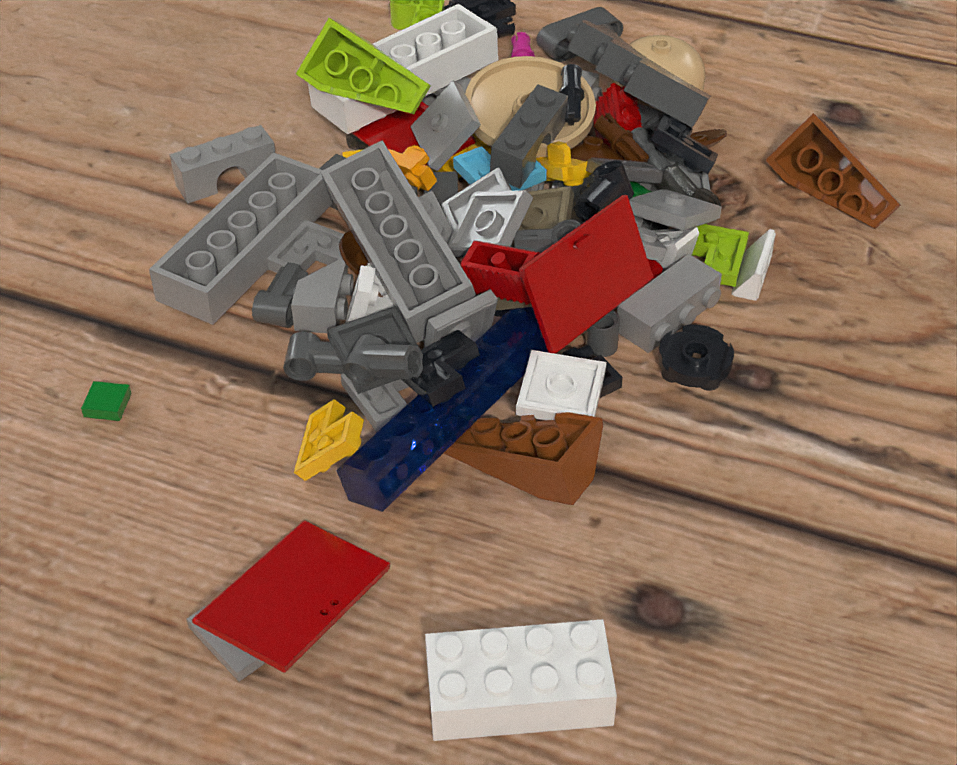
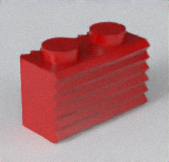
(621, 106)
(497, 269)

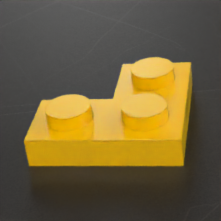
(328, 439)

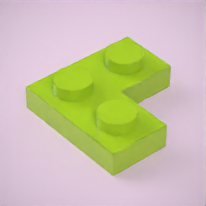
(723, 250)

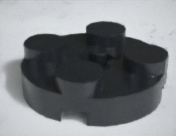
(703, 372)

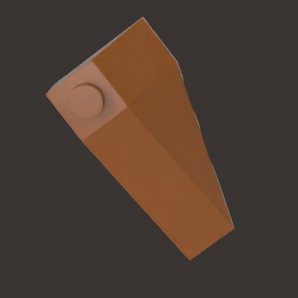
(827, 169)
(539, 457)

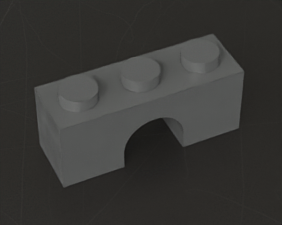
(534, 123)

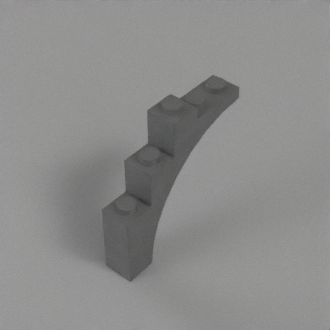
(639, 74)

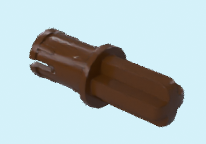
(620, 139)

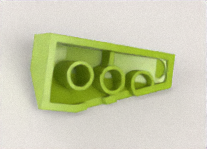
(358, 70)

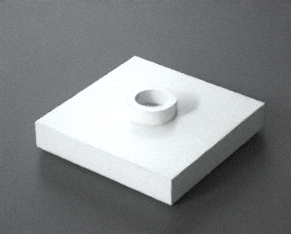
(560, 385)

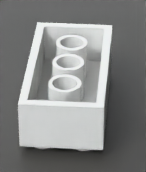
(520, 680)

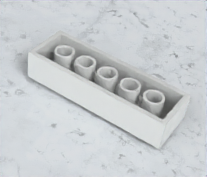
(433, 49)

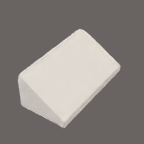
(755, 267)

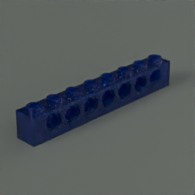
(423, 432)

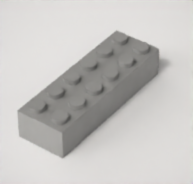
(397, 237)
(232, 242)

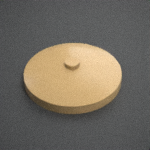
(505, 85)

